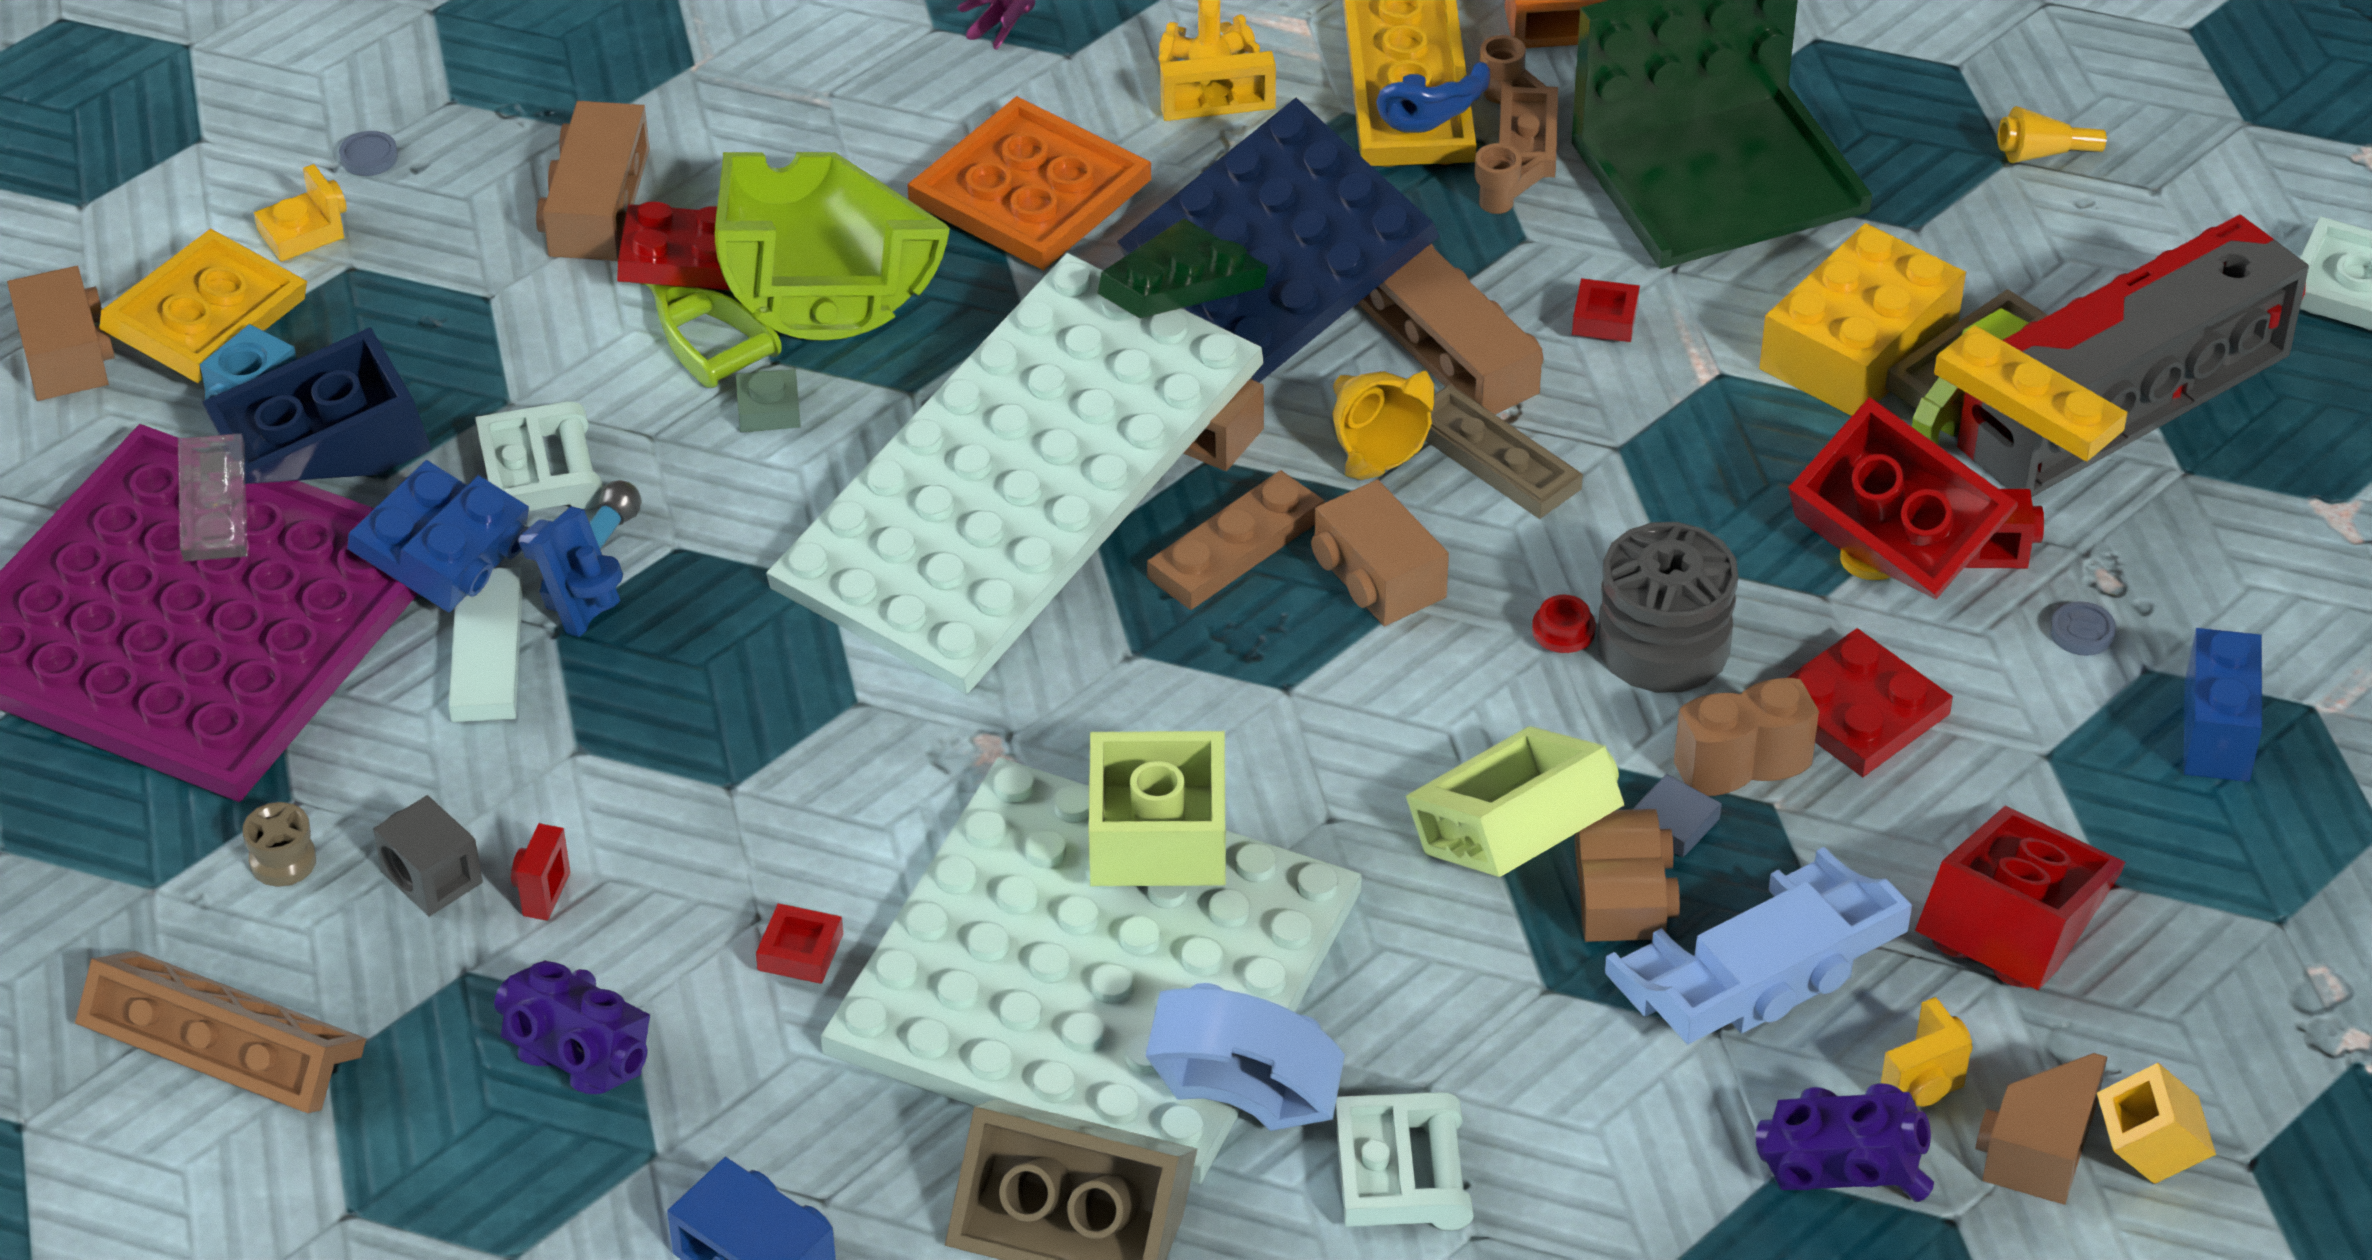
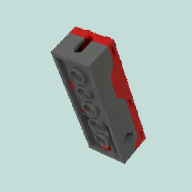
(2151, 345)

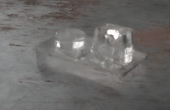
(212, 497)

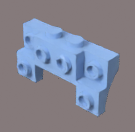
(1768, 955)

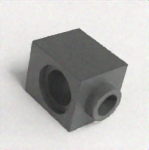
(428, 855)

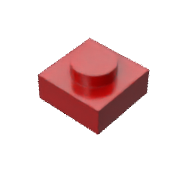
(1605, 310)
(541, 871)
(799, 943)

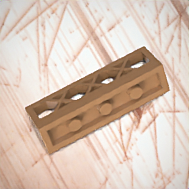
(214, 1028)

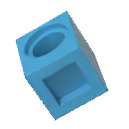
(243, 359)

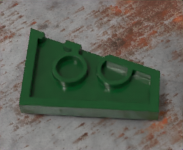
(1180, 271)

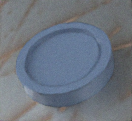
(368, 153)
(2083, 628)

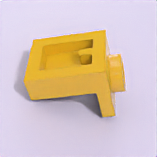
(305, 220)

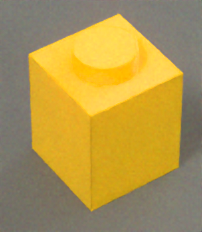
(2156, 1123)

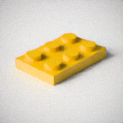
(201, 302)

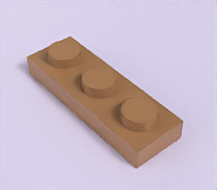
(1234, 540)

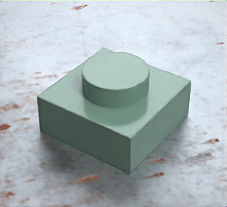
(768, 400)

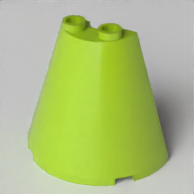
(821, 244)

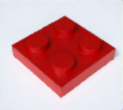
(670, 247)
(1869, 701)

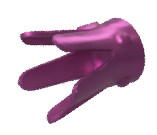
(999, 11)

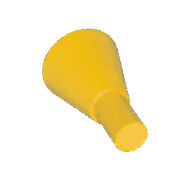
(2032, 136)

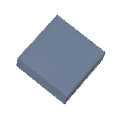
(1683, 811)

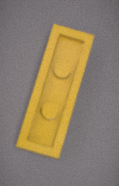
(2030, 393)

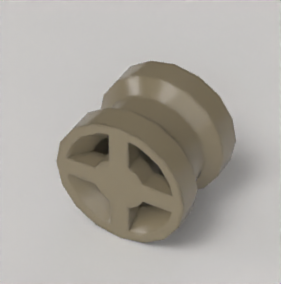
(279, 844)

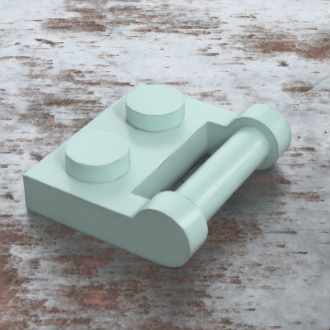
(518, 460)
(1379, 1161)

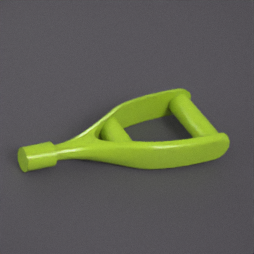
(682, 304)

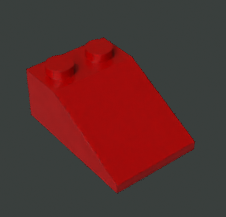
(1898, 501)
(2017, 897)

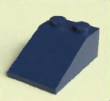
(323, 415)

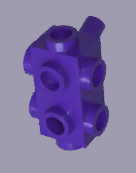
(573, 1025)
(1847, 1141)

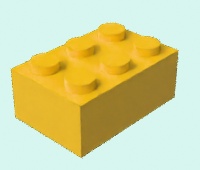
(1859, 318)

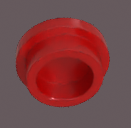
(1564, 624)

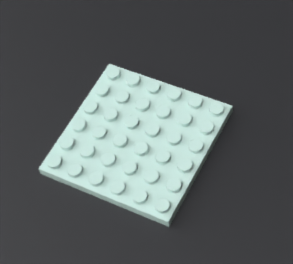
(1047, 988)

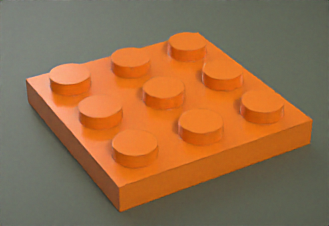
(1029, 182)

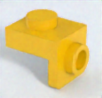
(1932, 1062)

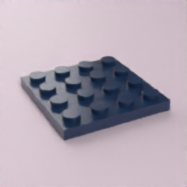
(1307, 213)

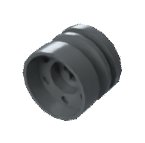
(1667, 606)

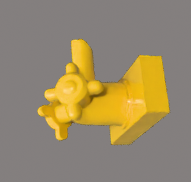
(1210, 77)

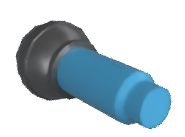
(617, 504)

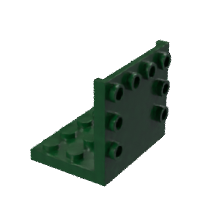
(1698, 127)

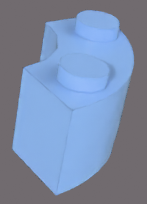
(1245, 1055)

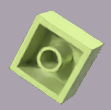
(1157, 808)

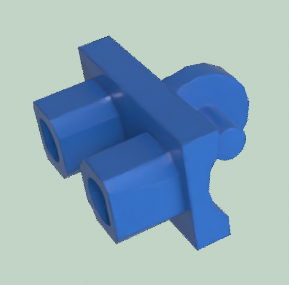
(575, 573)

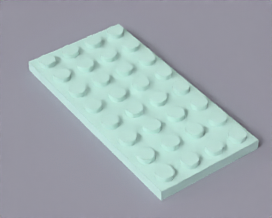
(1013, 475)

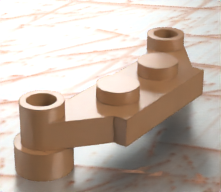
(1525, 131)

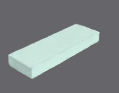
(487, 650)

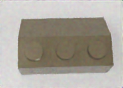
(1066, 1188)

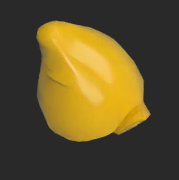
(1381, 420)

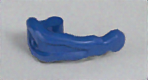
(1418, 108)

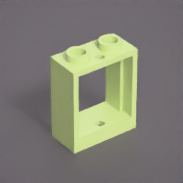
(1515, 800)

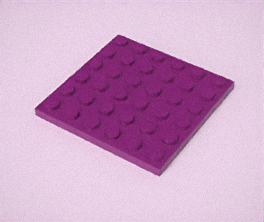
(187, 659)

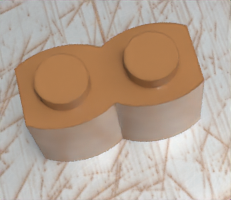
(1746, 736)
(1624, 877)

